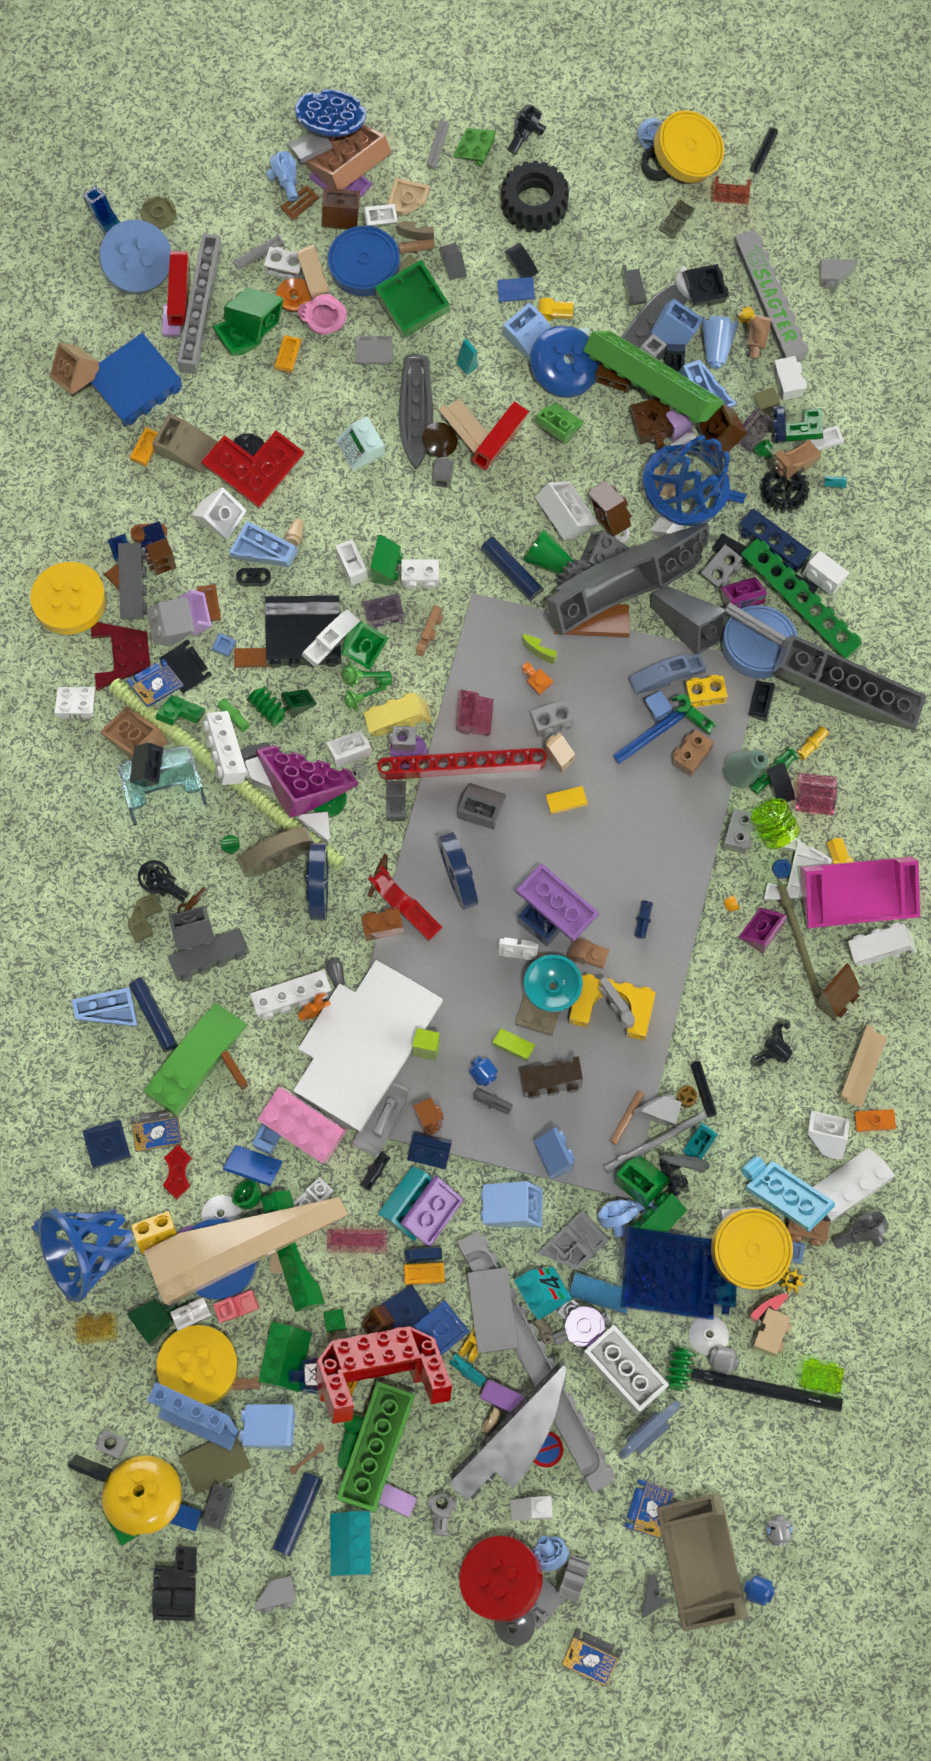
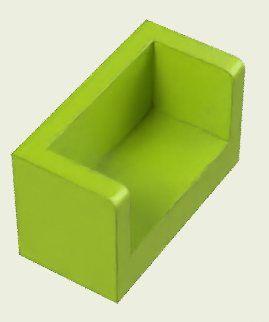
(426, 1044)

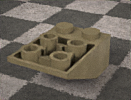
(183, 443)

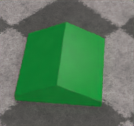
(233, 339)
(363, 644)

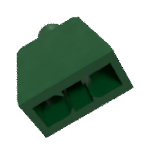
(152, 1320)

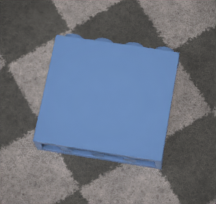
(194, 1416)

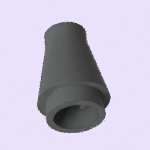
(335, 971)

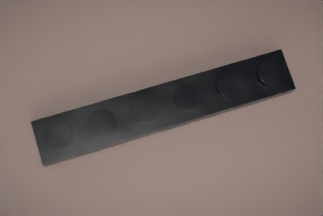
(739, 548)

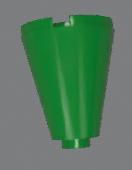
(548, 554)

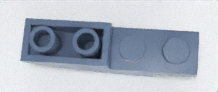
(666, 671)

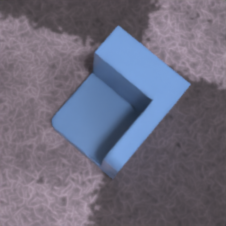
(659, 706)
(266, 1140)

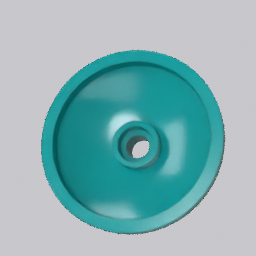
(557, 971)

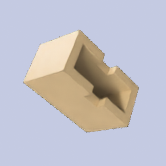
(775, 1327)

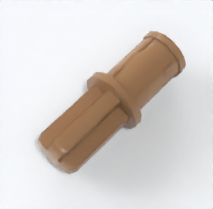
(415, 246)

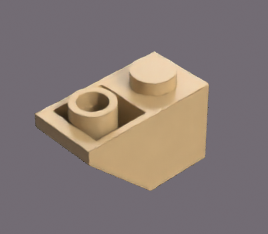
(559, 752)

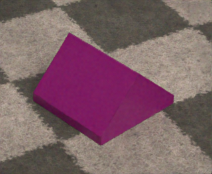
(763, 929)

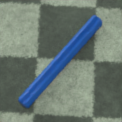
(648, 736)

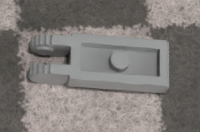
(617, 1003)

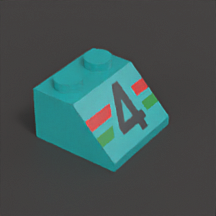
(543, 1291)

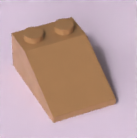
(131, 729)

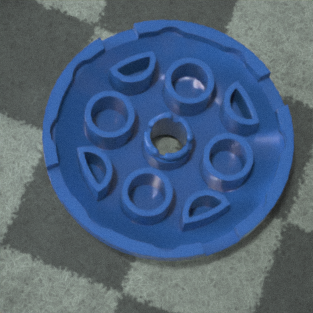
(330, 113)
(549, 365)

